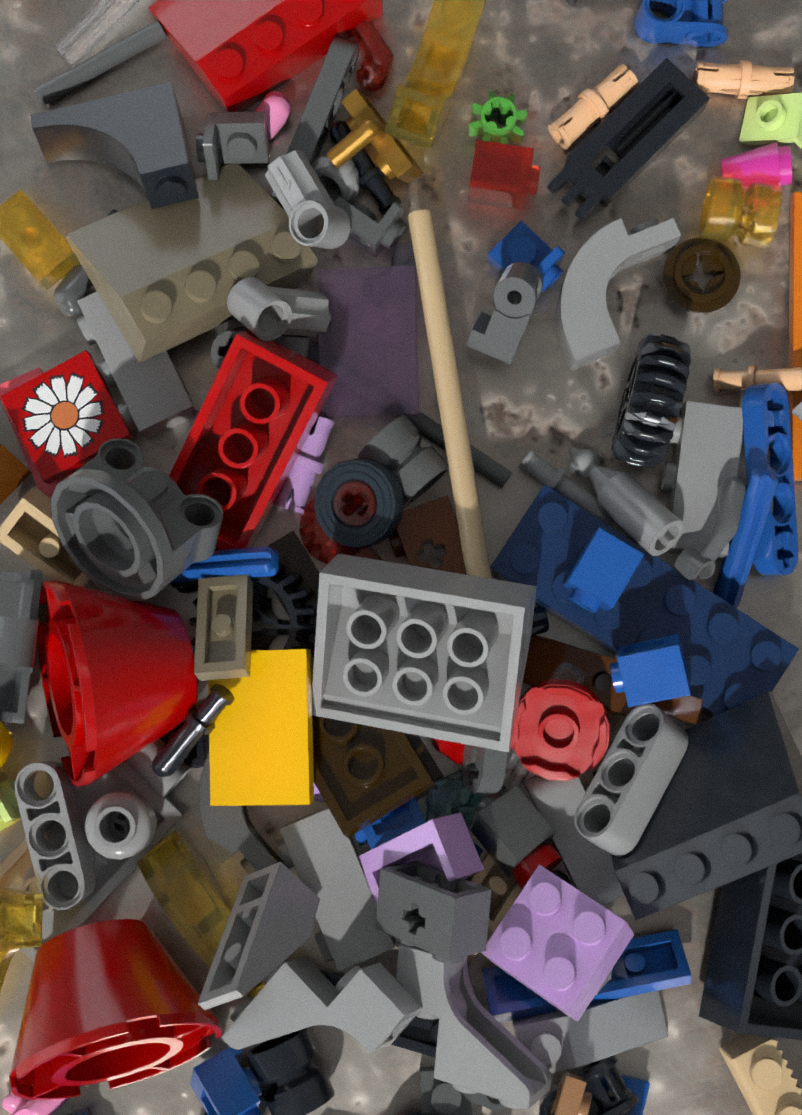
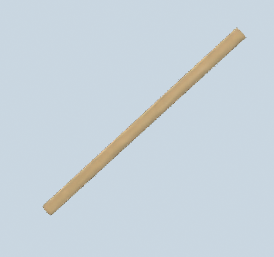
(449, 394)

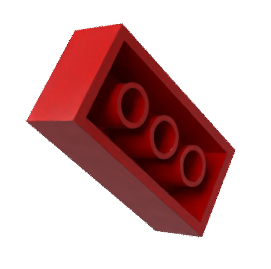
(251, 433)

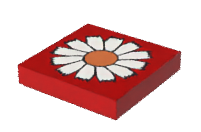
(65, 416)

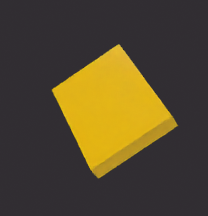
(266, 735)

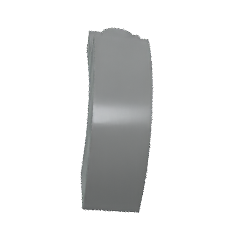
(582, 311)

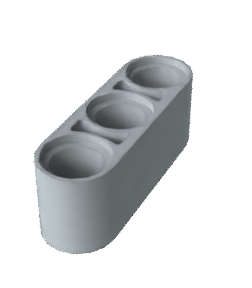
(631, 780)
(45, 858)
(585, 863)

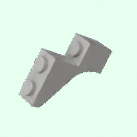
(298, 996)
(472, 1045)

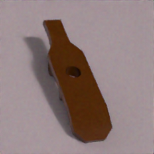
(546, 655)

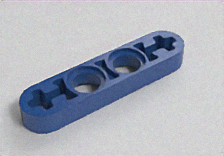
(764, 425)

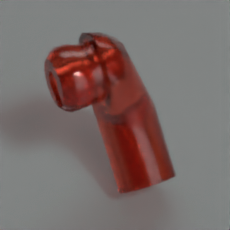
(377, 58)

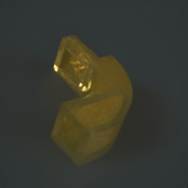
(437, 73)
(189, 895)

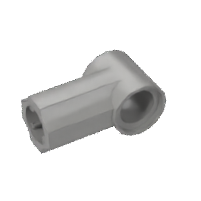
(306, 201)
(277, 310)

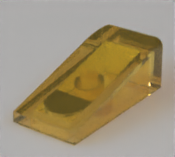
(35, 241)

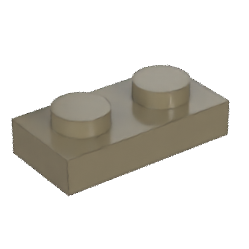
(223, 627)

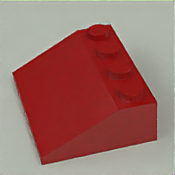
(256, 45)

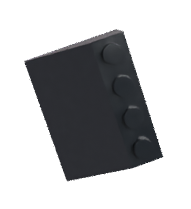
(723, 813)
(757, 954)

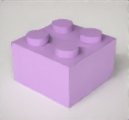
(558, 942)

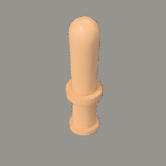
(788, 378)

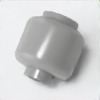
(103, 822)

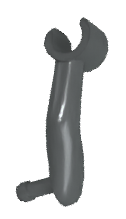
(702, 564)

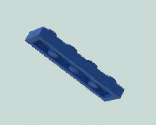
(644, 966)

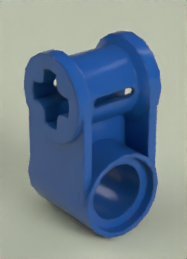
(688, 22)

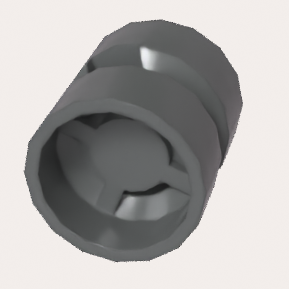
(400, 452)

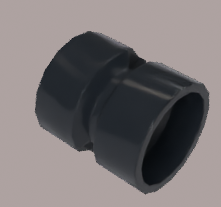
(290, 1074)

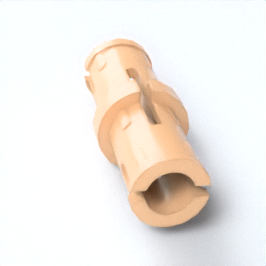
(743, 79)
(593, 106)

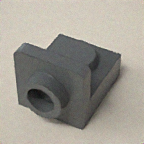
(232, 140)
(368, 233)

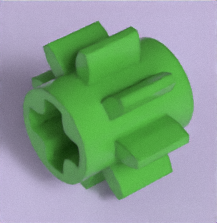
(507, 115)

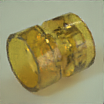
(723, 207)

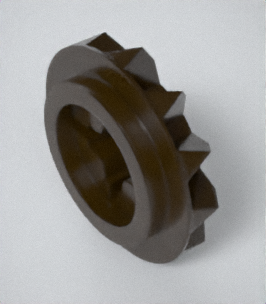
(714, 259)

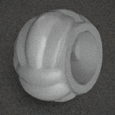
(338, 182)

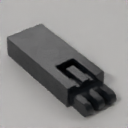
(636, 133)

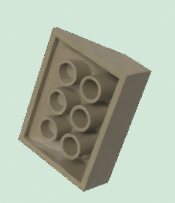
(174, 265)

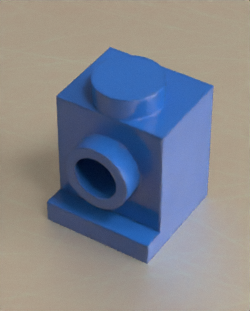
(225, 1086)

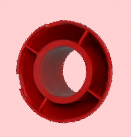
(111, 675)
(104, 1010)

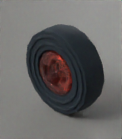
(357, 478)

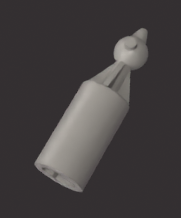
(629, 503)

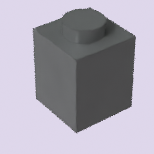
(510, 828)

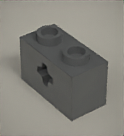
(433, 913)

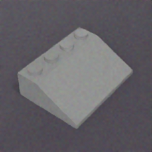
(421, 650)

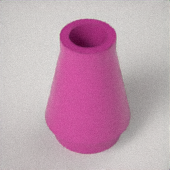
(762, 165)

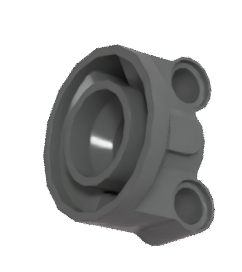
(132, 522)

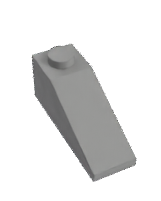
(264, 928)
(600, 1032)

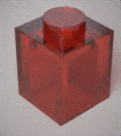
(502, 175)

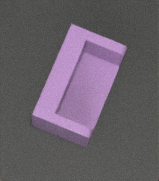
(438, 843)

